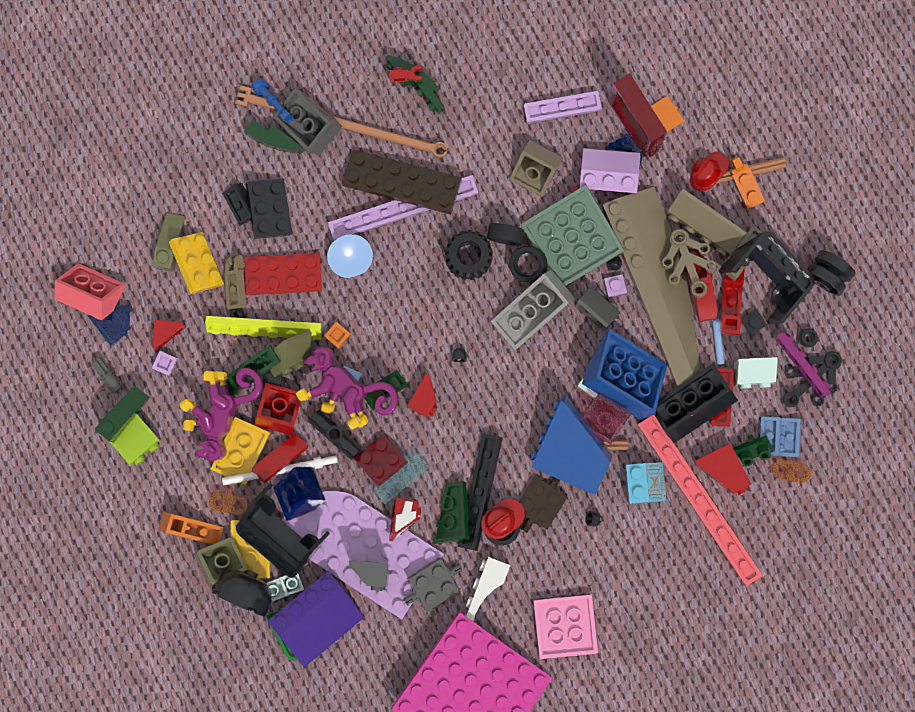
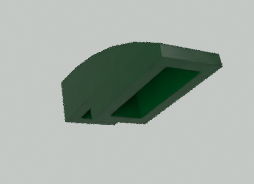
(272, 138)

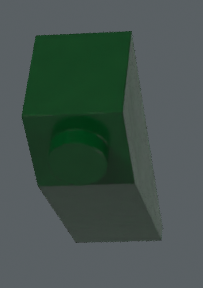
(122, 414)

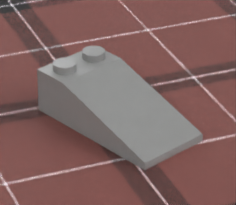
(533, 309)

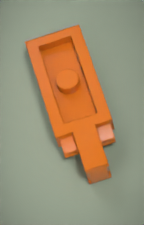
(746, 183)

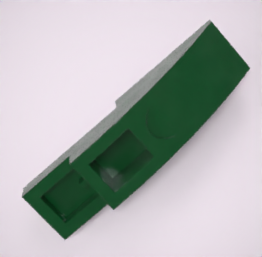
(425, 88)

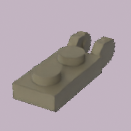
(235, 282)

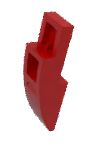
(706, 306)

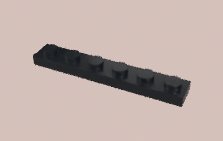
(481, 488)

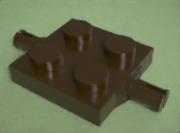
(541, 503)

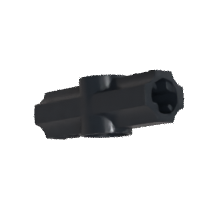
(343, 443)

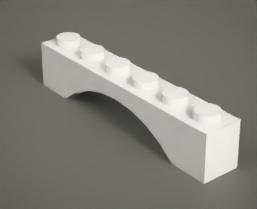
(492, 577)

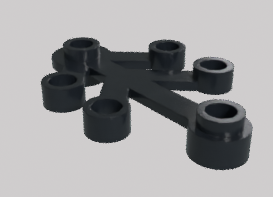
(826, 366)

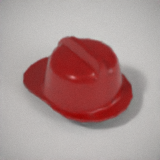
(708, 171)
(503, 518)

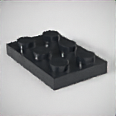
(268, 208)

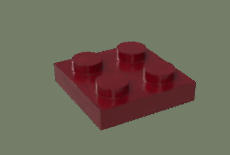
(380, 460)

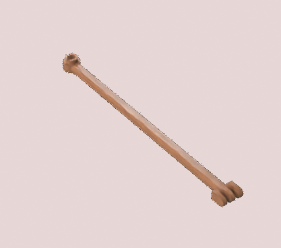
(353, 126)

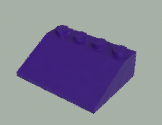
(316, 619)

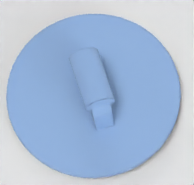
(349, 255)

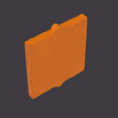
(667, 113)

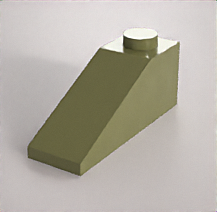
(163, 256)

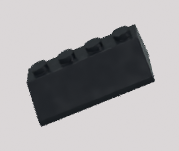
(694, 403)

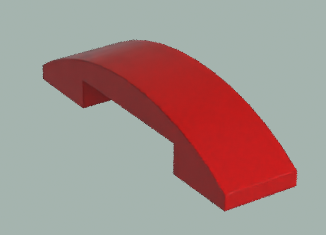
(731, 305)

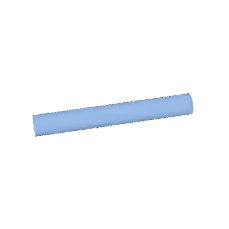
(718, 340)

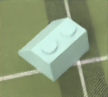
(755, 372)

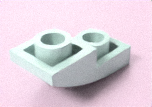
(285, 586)

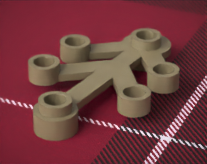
(687, 259)

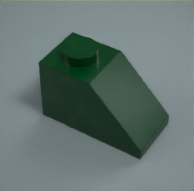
(395, 380)

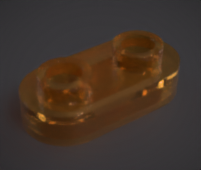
(790, 472)
(228, 503)

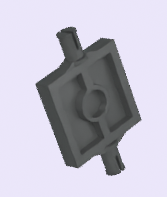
(432, 584)

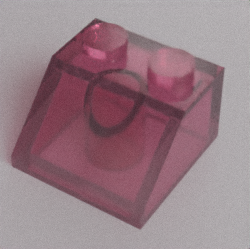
(605, 417)

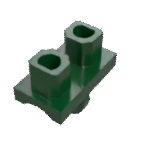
(754, 448)

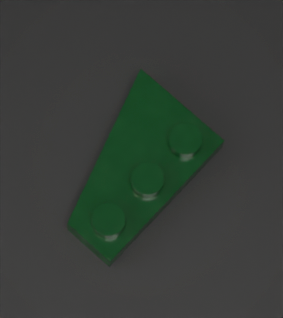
(454, 515)

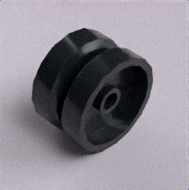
(831, 272)

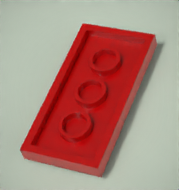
(283, 274)

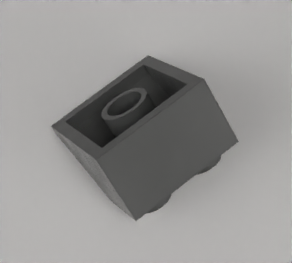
(597, 308)
(372, 573)

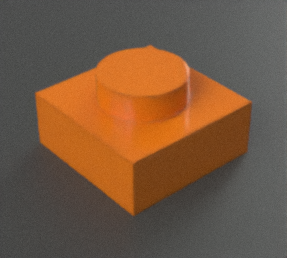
(337, 335)

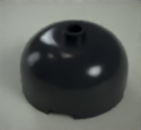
(244, 591)

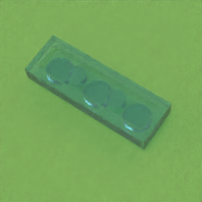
(401, 479)

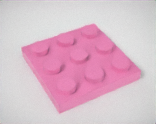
(565, 626)

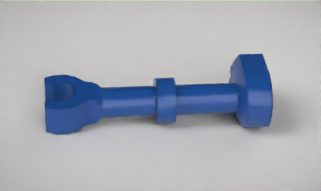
(261, 87)

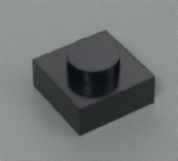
(753, 322)

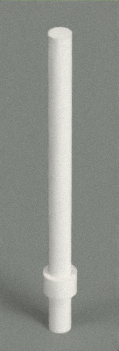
(316, 463)

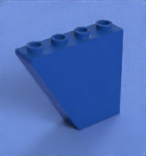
(571, 449)

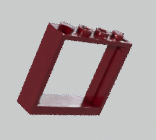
(637, 115)

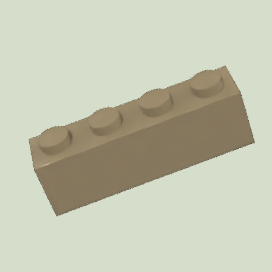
(705, 223)

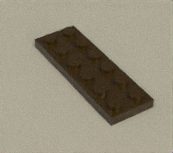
(401, 181)

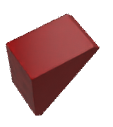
(164, 332)

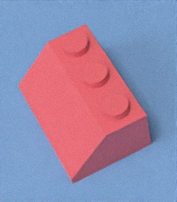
(88, 291)

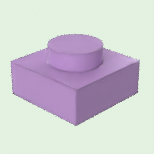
(615, 286)
(164, 363)

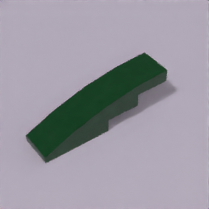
(261, 363)

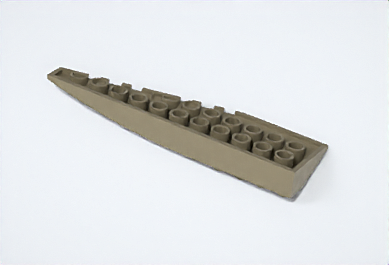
(645, 236)

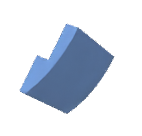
(783, 435)

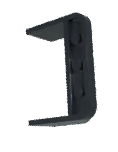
(781, 266)
(275, 538)

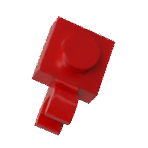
(399, 74)

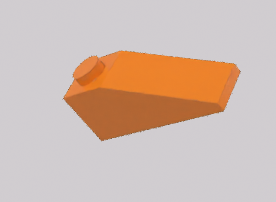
(190, 528)

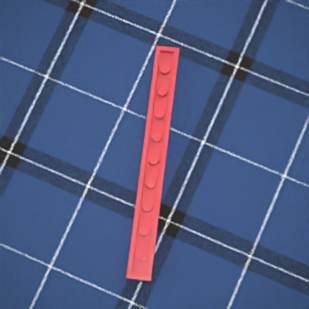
(700, 500)

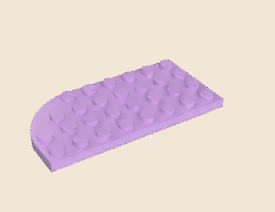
(363, 535)

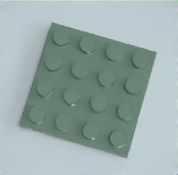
(573, 236)

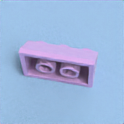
(610, 170)

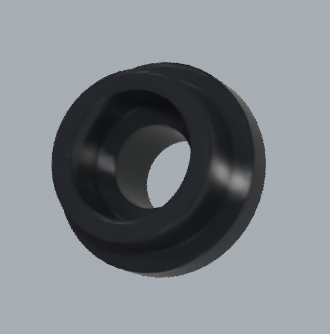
(814, 337)

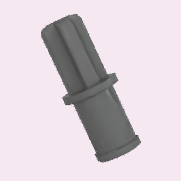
(106, 375)

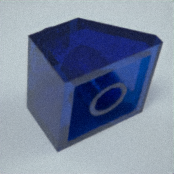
(298, 492)

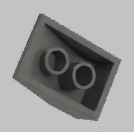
(311, 123)

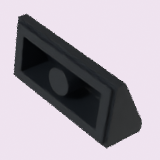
(238, 202)

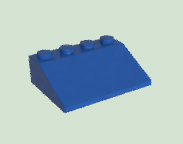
(625, 375)

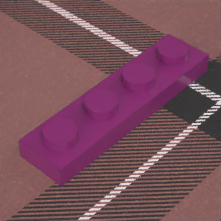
(798, 358)

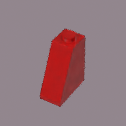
(725, 469)

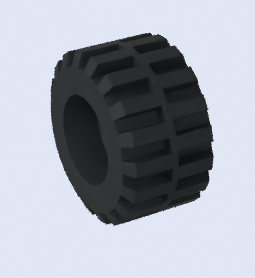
(468, 238)

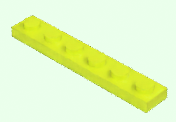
(260, 327)

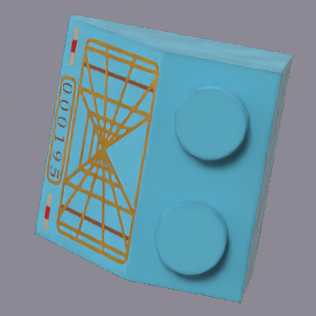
(645, 483)

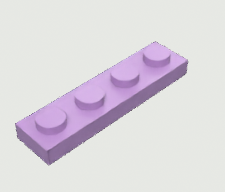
(562, 107)

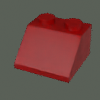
(278, 409)

